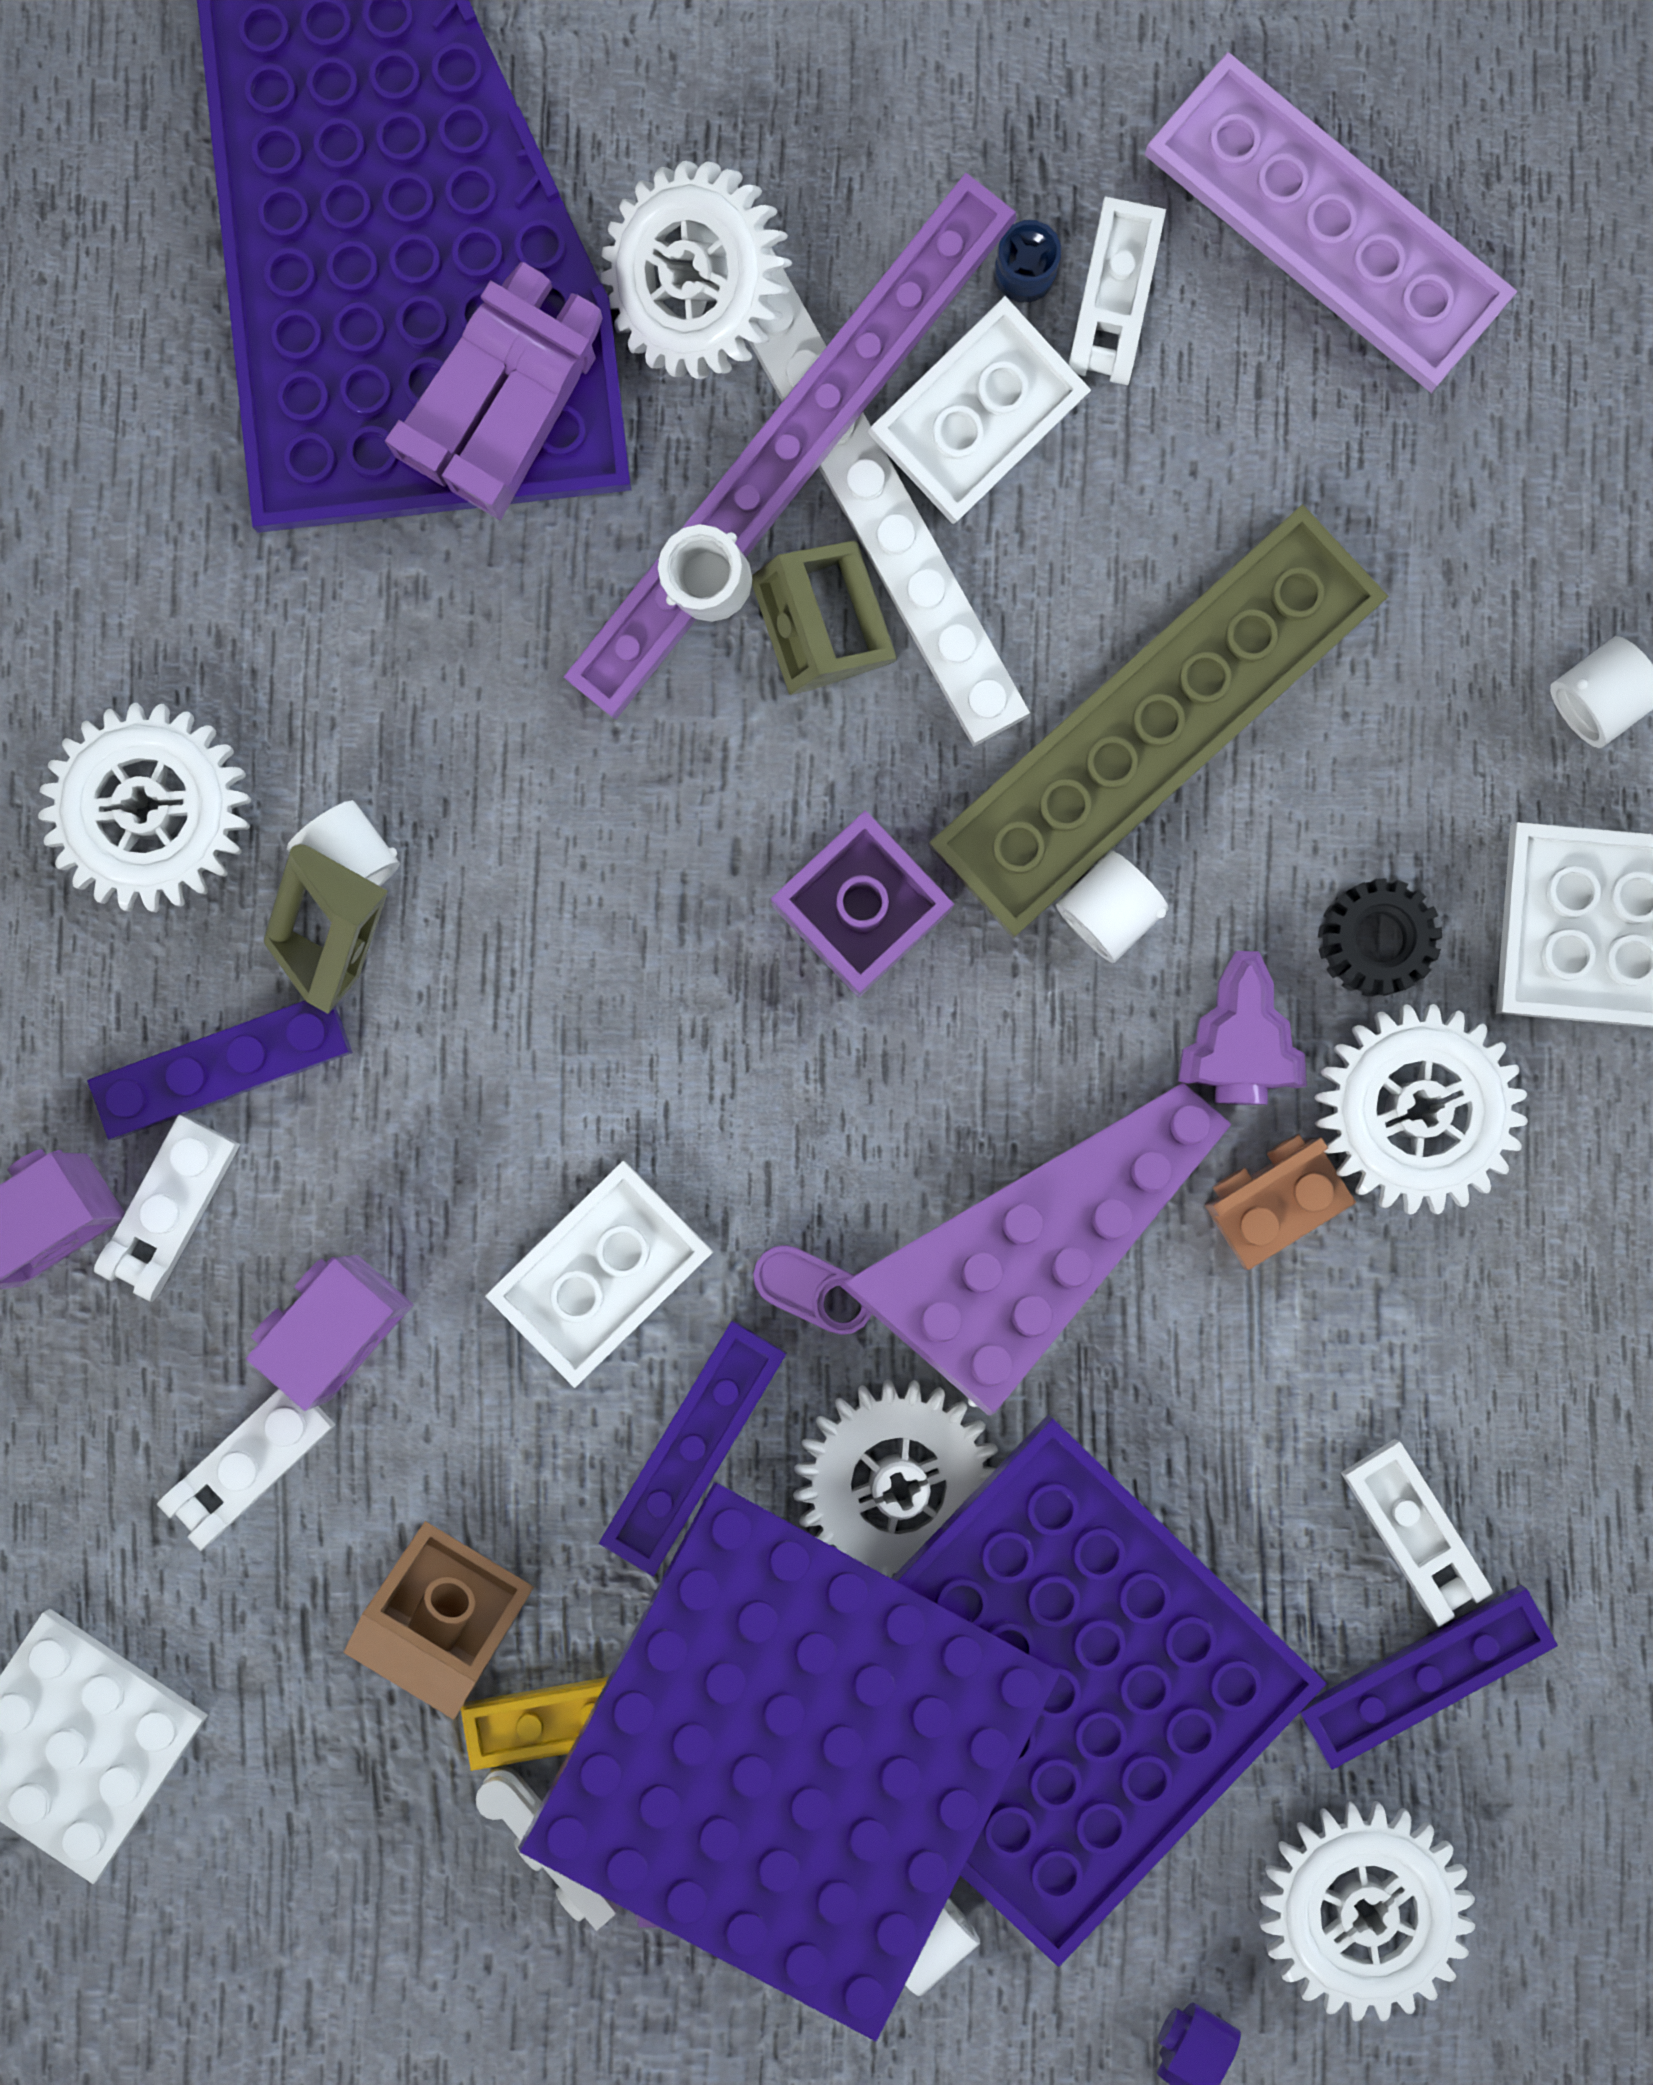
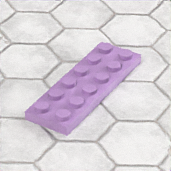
(1329, 222)

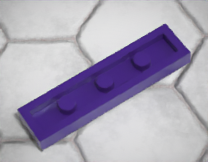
(217, 1067)
(692, 1448)
(1427, 1676)

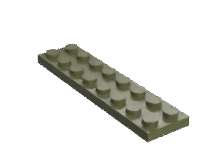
(1157, 721)

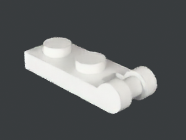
(1117, 287)
(168, 1206)
(245, 1466)
(1416, 1530)
(510, 1798)

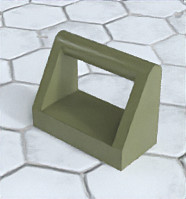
(797, 624)
(350, 905)

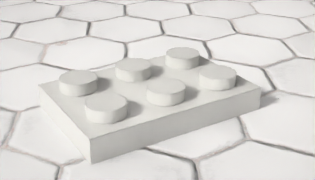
(978, 410)
(599, 1274)

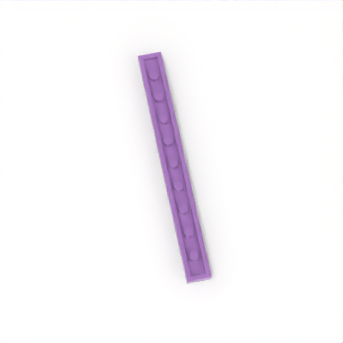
(804, 428)

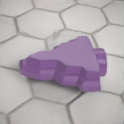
(1243, 1041)

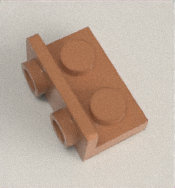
(1279, 1201)

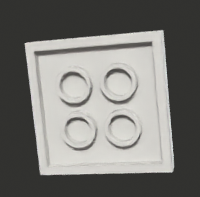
(1578, 925)
(83, 1744)

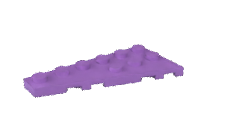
(1017, 1267)

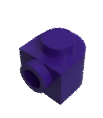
(1196, 2047)

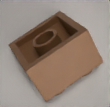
(438, 1619)

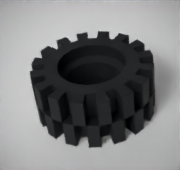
(1417, 931)

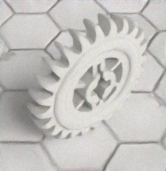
(735, 264)
(205, 801)
(1364, 1134)
(861, 1428)
(1318, 1951)

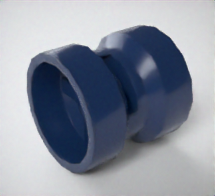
(1029, 248)

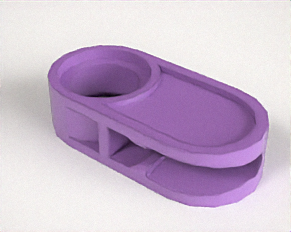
(799, 1286)

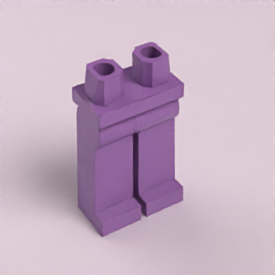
(499, 391)

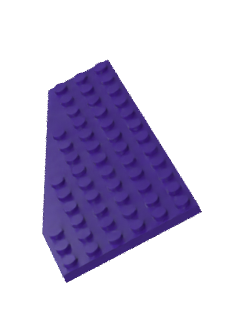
(361, 214)

